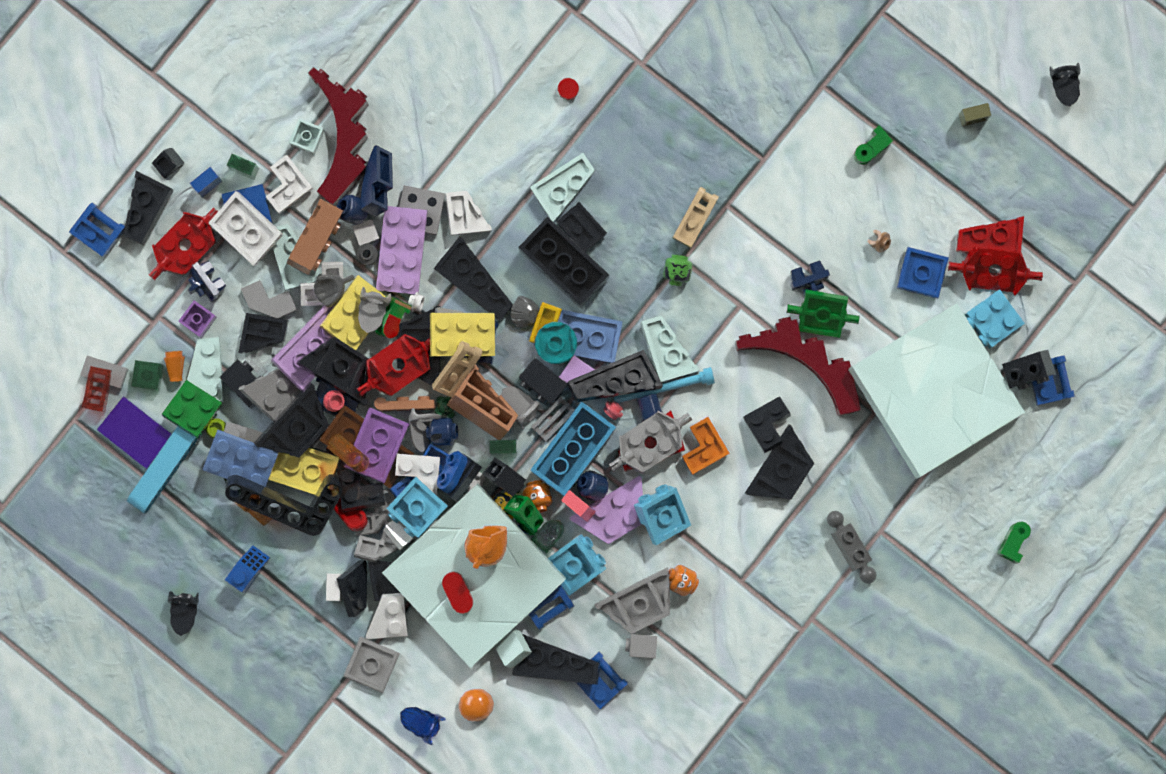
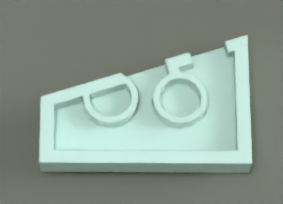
(562, 185)
(282, 249)
(666, 352)
(207, 367)

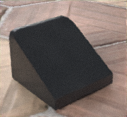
(167, 162)

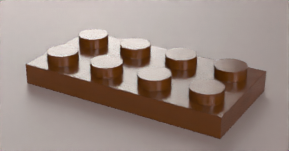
(348, 425)

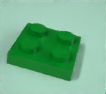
(191, 409)

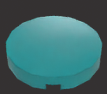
(556, 342)

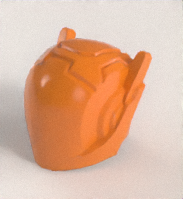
(486, 545)

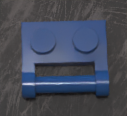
(94, 236)
(1047, 392)
(567, 603)
(601, 693)

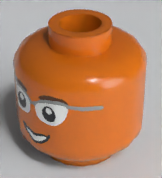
(539, 494)
(682, 580)

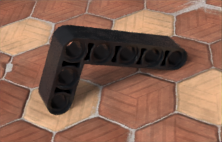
(287, 504)

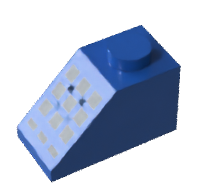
(247, 569)

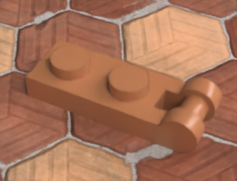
(405, 404)

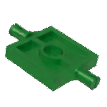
(823, 313)

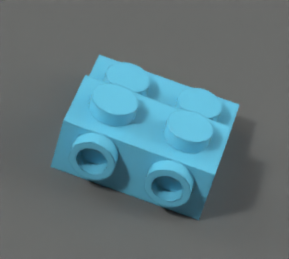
(994, 319)
(416, 508)
(662, 513)
(578, 563)

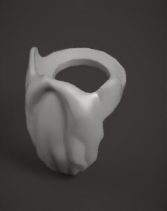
(372, 309)
(521, 404)
(417, 425)

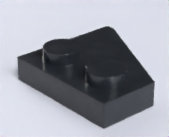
(262, 332)
(354, 588)

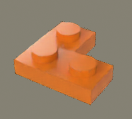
(710, 448)

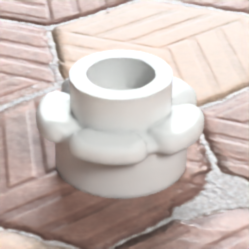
(416, 302)

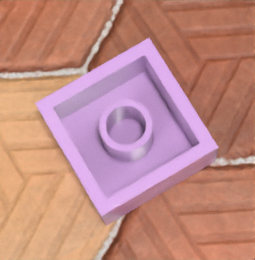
(575, 369)

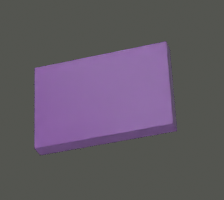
(380, 441)

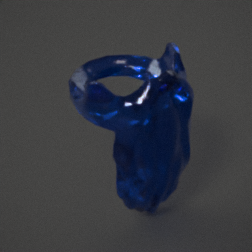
(421, 723)

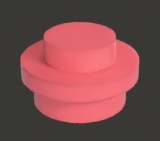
(333, 400)
(613, 410)

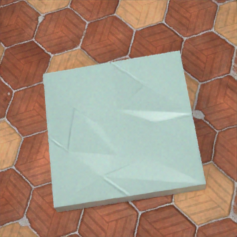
(936, 391)
(500, 592)

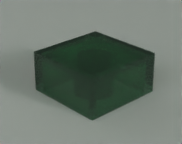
(243, 166)
(147, 375)
(503, 447)

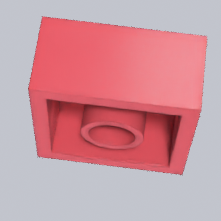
(578, 506)

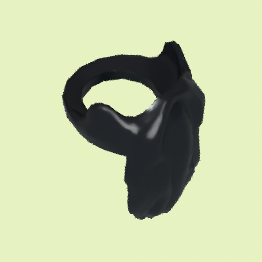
(1066, 83)
(183, 611)

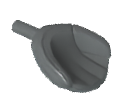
(330, 288)
(524, 312)

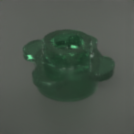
(441, 402)

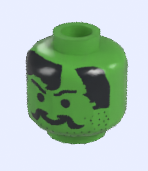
(677, 269)

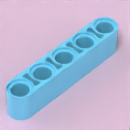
(161, 470)

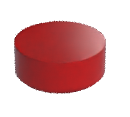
(568, 88)

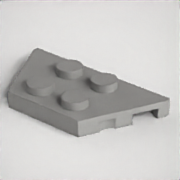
(271, 393)
(640, 603)

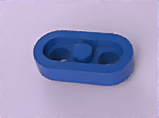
(451, 471)

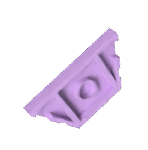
(614, 513)

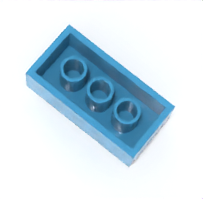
(573, 449)

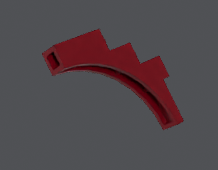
(347, 107)
(812, 355)

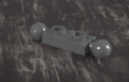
(851, 547)

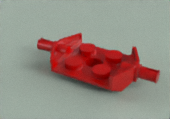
(168, 250)
(1009, 278)
(383, 375)

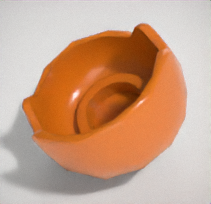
(476, 705)

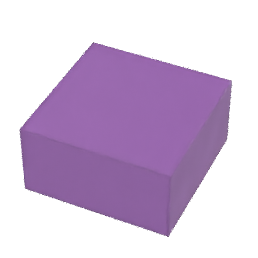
(197, 319)

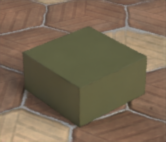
(975, 114)

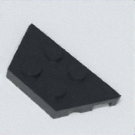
(420, 329)
(339, 367)
(296, 426)
(782, 469)

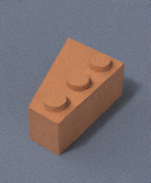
(315, 237)
(482, 405)

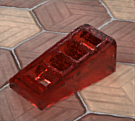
(89, 387)

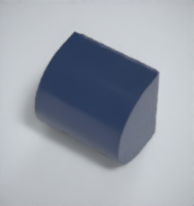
(649, 406)

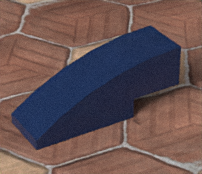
(377, 182)

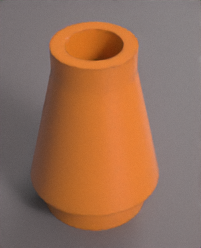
(174, 363)

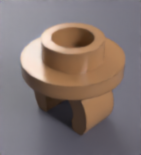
(882, 243)

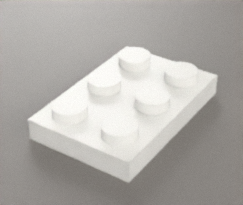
(245, 228)

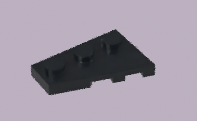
(146, 206)

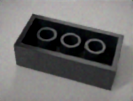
(563, 262)

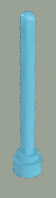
(705, 376)

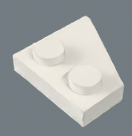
(464, 215)
(389, 618)

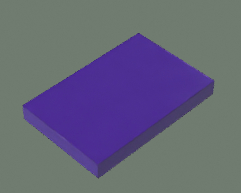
(134, 432)

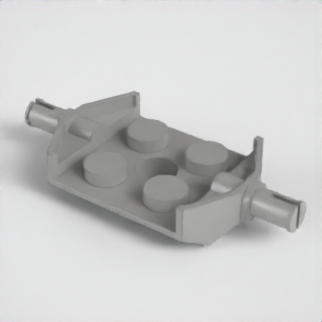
(661, 428)

